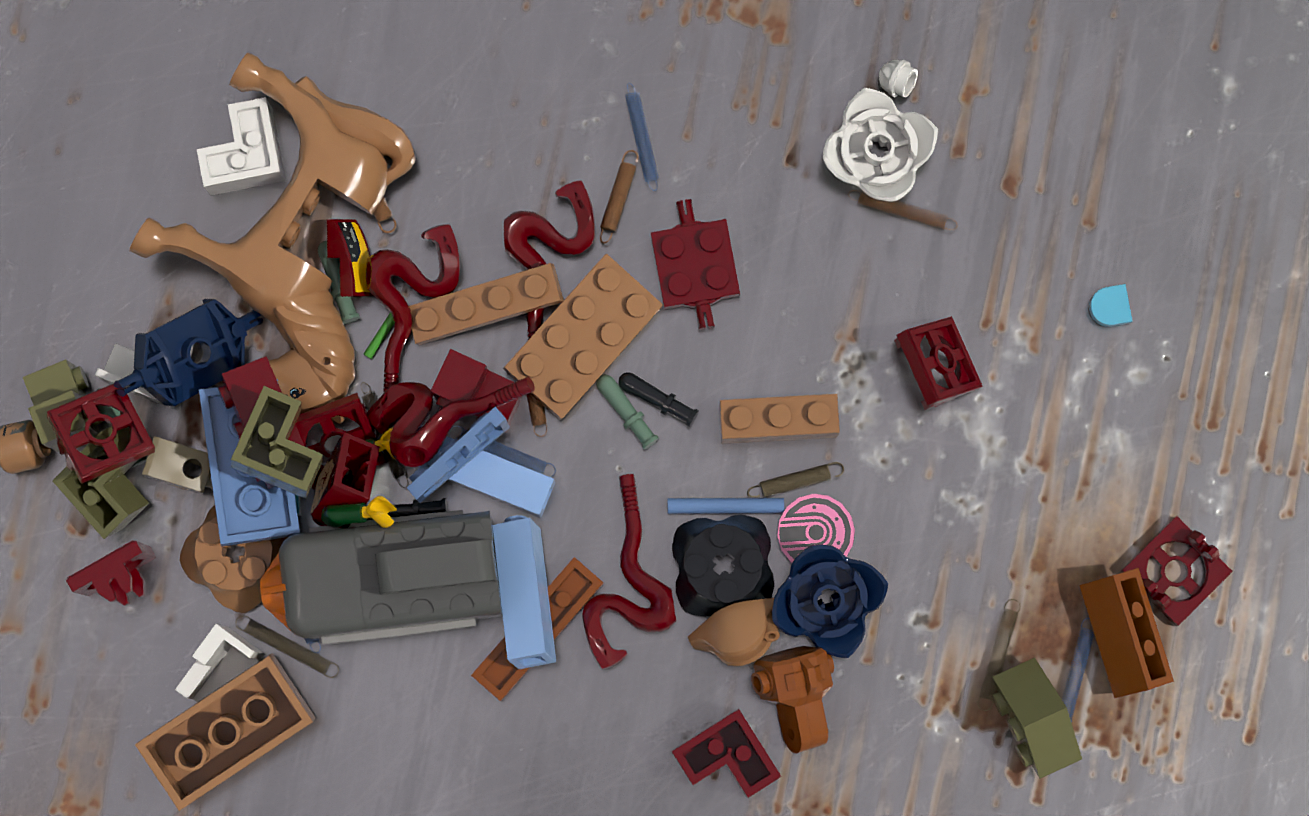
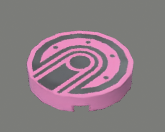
(814, 521)

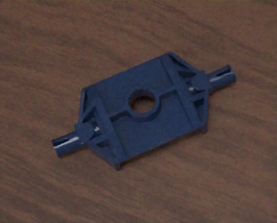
(164, 357)

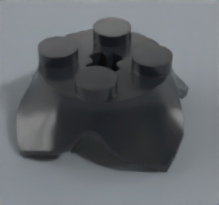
(700, 541)

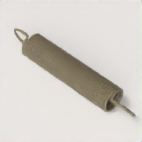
(796, 480)

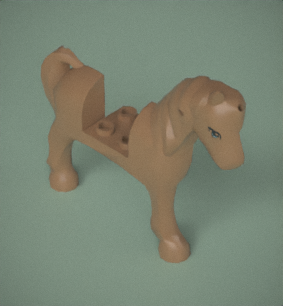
(338, 150)

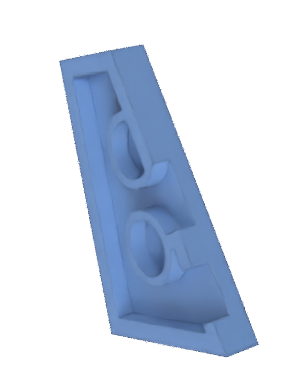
(458, 454)

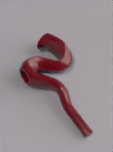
(528, 223)
(378, 281)
(414, 402)
(656, 618)

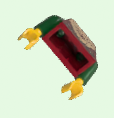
(347, 484)

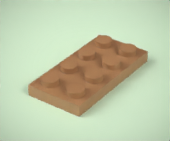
(584, 336)

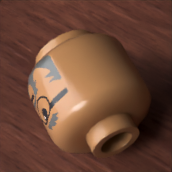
(21, 447)

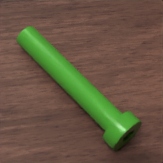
(379, 337)

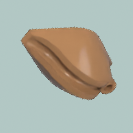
(738, 632)

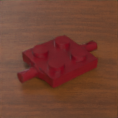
(695, 264)

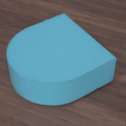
(1111, 306)

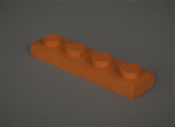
(566, 597)

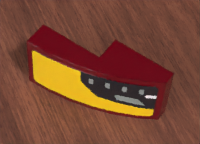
(349, 244)

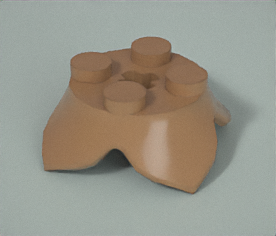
(231, 583)

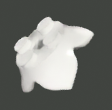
(874, 118)

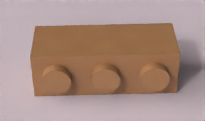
(779, 418)

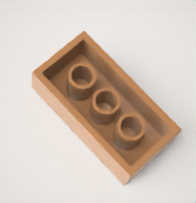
(225, 731)

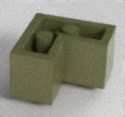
(51, 389)
(266, 448)
(109, 499)
(1036, 718)

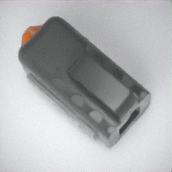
(385, 581)

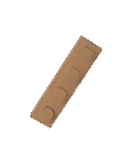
(485, 304)

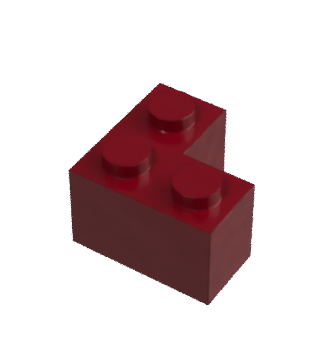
(469, 379)
(729, 744)

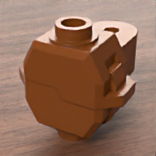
(796, 684)

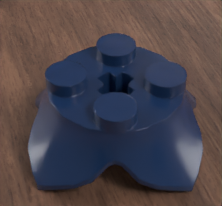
(838, 624)

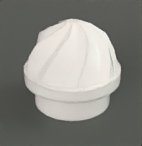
(898, 78)

